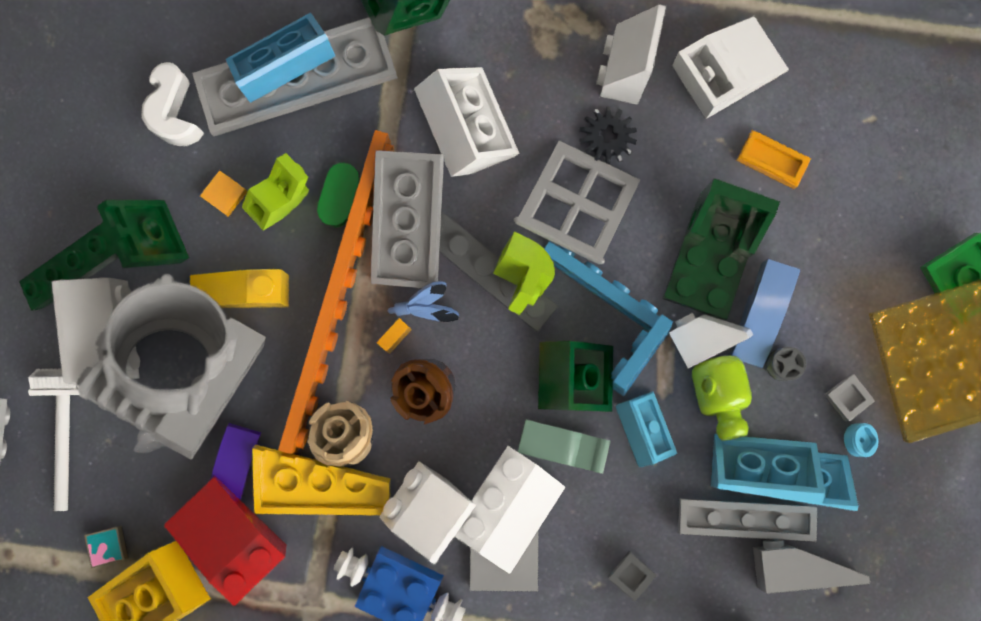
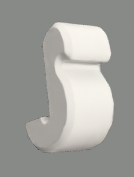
(164, 103)

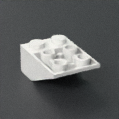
(728, 65)

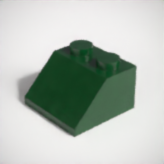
(575, 376)

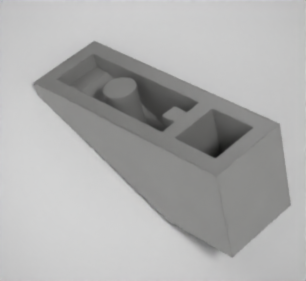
(792, 569)

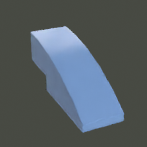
(766, 311)

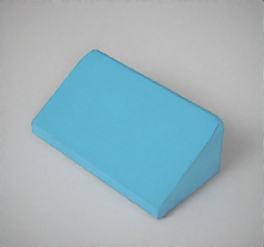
(646, 429)

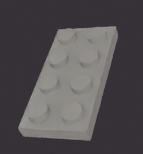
(406, 218)

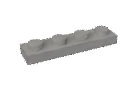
(747, 519)

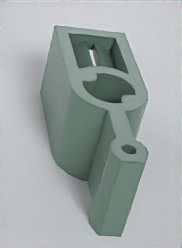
(563, 446)

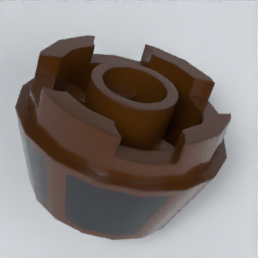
(423, 390)

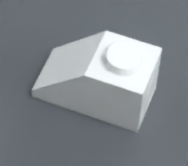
(705, 337)

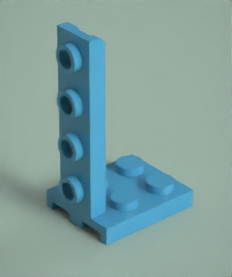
(618, 297)

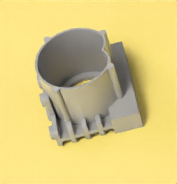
(178, 416)

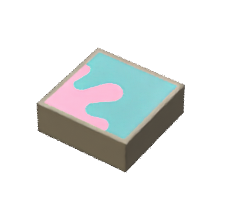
(106, 547)

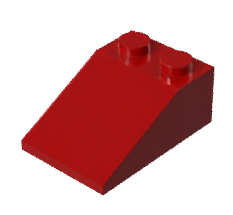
(226, 540)

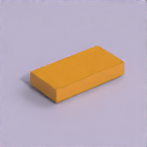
(773, 159)

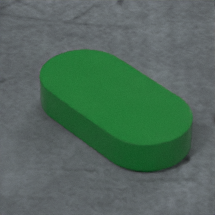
(338, 195)

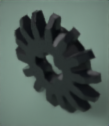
(596, 141)

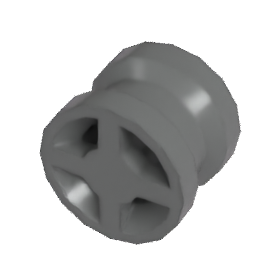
(792, 362)

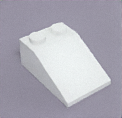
(631, 56)

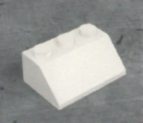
(465, 120)
(81, 315)
(509, 509)

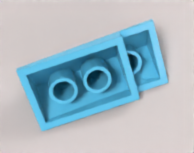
(783, 471)

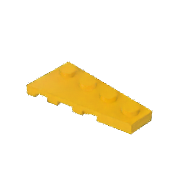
(307, 486)

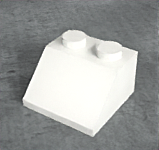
(426, 511)

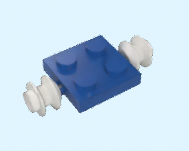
(397, 588)

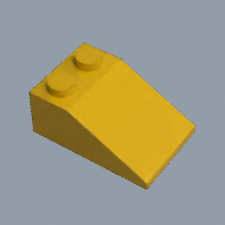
(152, 589)

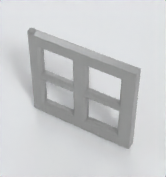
(578, 202)

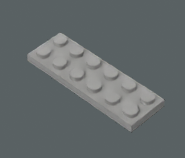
(358, 63)

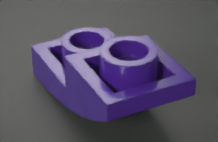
(235, 458)

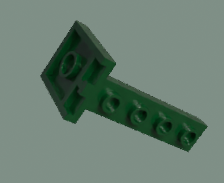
(131, 230)

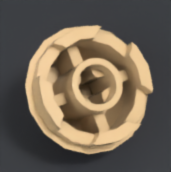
(340, 434)

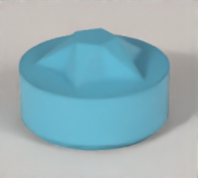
(861, 440)

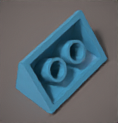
(280, 57)

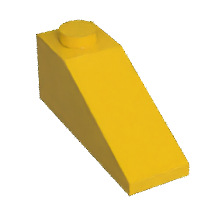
(245, 288)

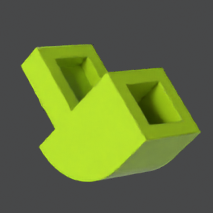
(278, 194)
(526, 266)

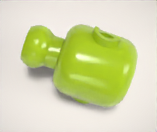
(723, 392)

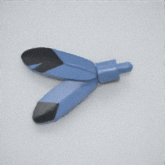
(421, 304)

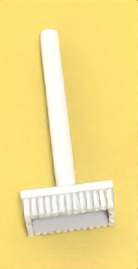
(51, 383)

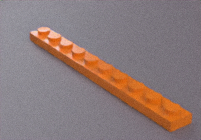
(333, 305)

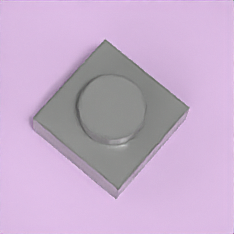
(849, 397)

